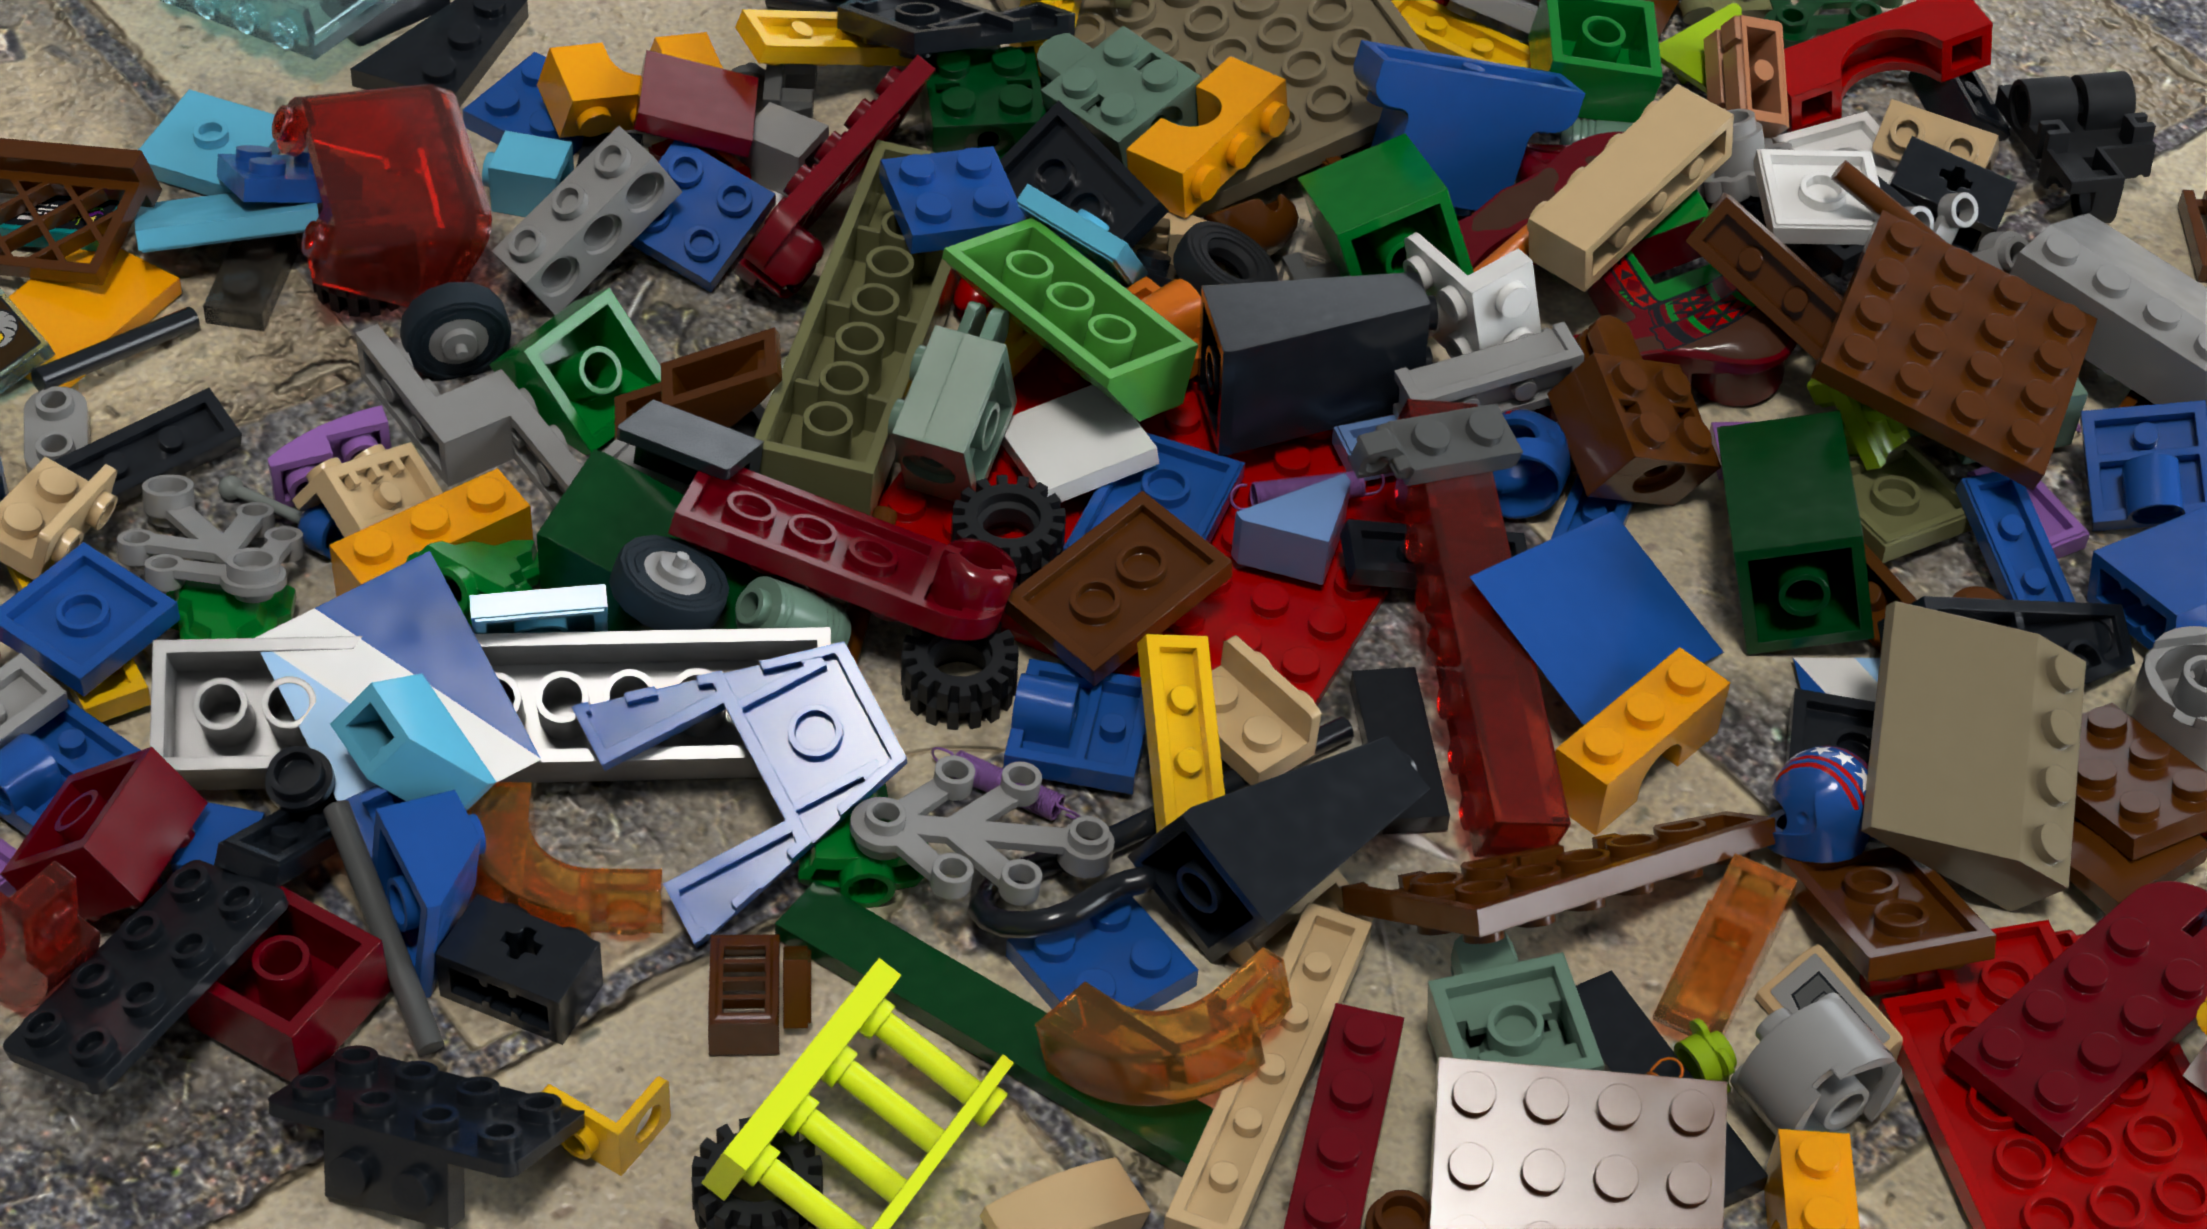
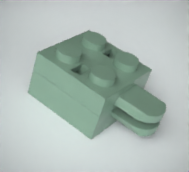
(1117, 86)
(955, 406)
(1510, 1009)

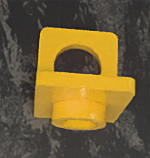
(615, 1142)

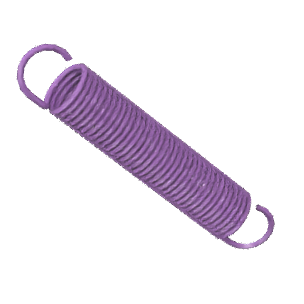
(1271, 489)
(989, 777)

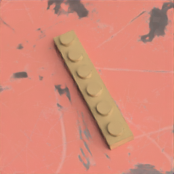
(1257, 1111)

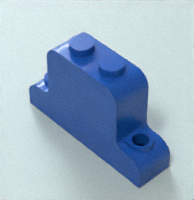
(1464, 113)

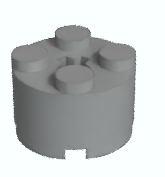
(2173, 692)
(1817, 1069)

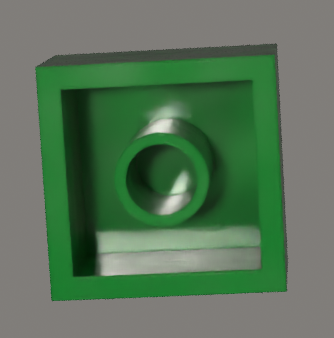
(1603, 50)

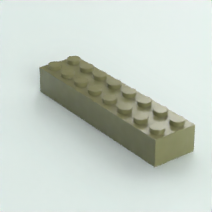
(855, 352)

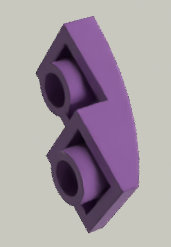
(338, 438)

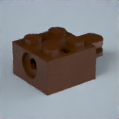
(1631, 421)

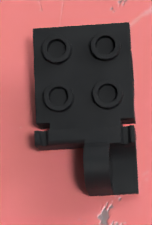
(2082, 134)

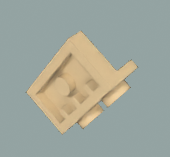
(1960, 139)
(369, 486)
(50, 515)
(1260, 715)

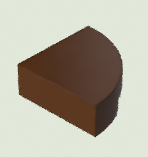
(796, 987)

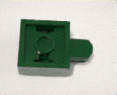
(981, 98)

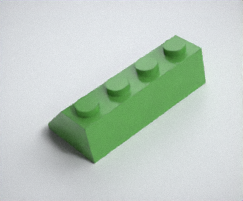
(1079, 315)

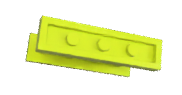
(833, 1062)

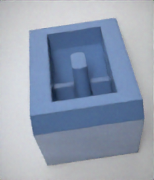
(1294, 531)

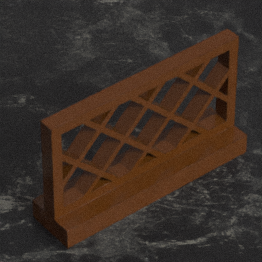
(90, 178)
(1767, 273)

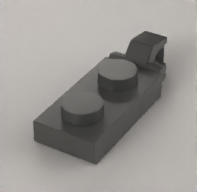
(1438, 446)

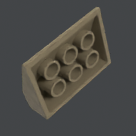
(1976, 753)

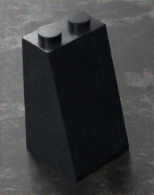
(1307, 354)
(1261, 849)

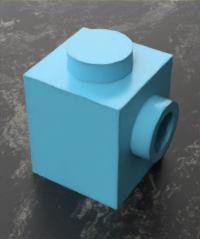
(525, 171)

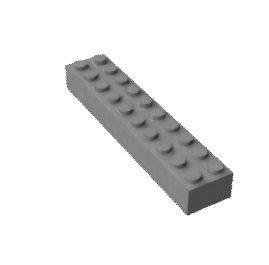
(225, 718)

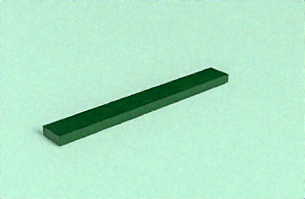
(975, 1016)

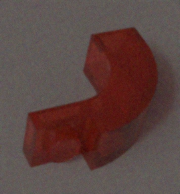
(42, 937)

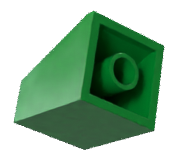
(1376, 201)

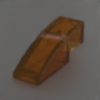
(1727, 947)

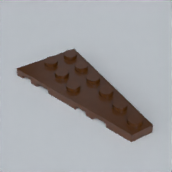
(1539, 882)

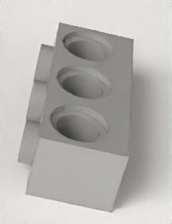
(587, 220)

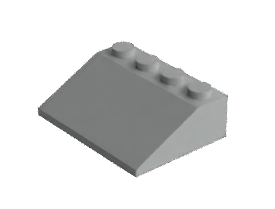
(2146, 310)

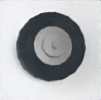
(455, 330)
(668, 584)

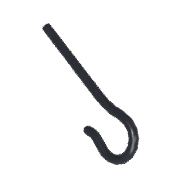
(1113, 888)

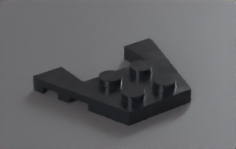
(948, 25)

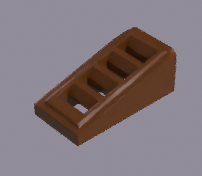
(746, 1031)

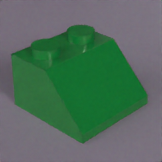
(580, 365)

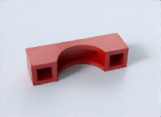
(1919, 37)

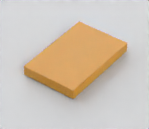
(84, 314)

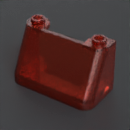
(393, 189)

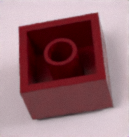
(112, 832)
(295, 990)

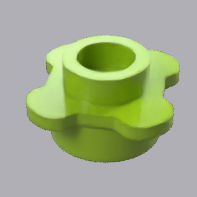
(1706, 1053)

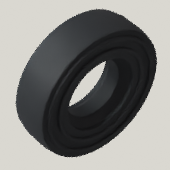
(1227, 245)

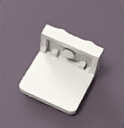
(1480, 307)

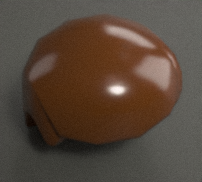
(1266, 224)

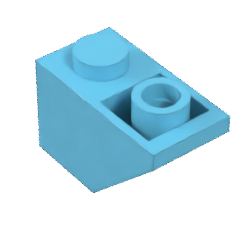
(411, 742)

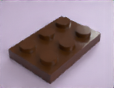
(1116, 586)
(2136, 785)
(1890, 914)

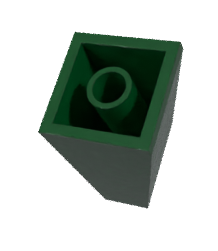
(604, 512)
(1795, 533)

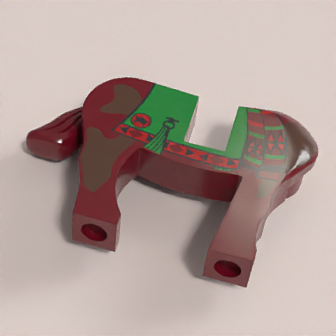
(1689, 320)

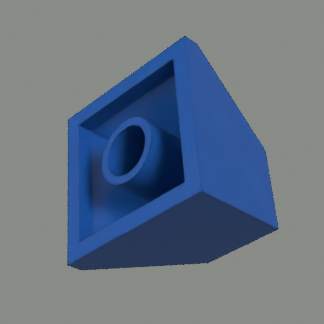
(428, 870)

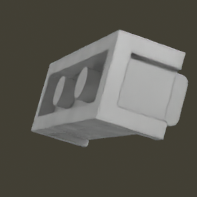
(1507, 374)

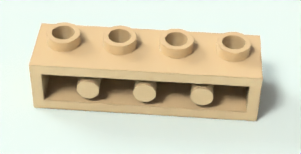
(1630, 187)

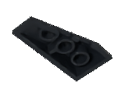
(2085, 629)

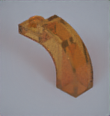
(566, 895)
(1170, 1053)

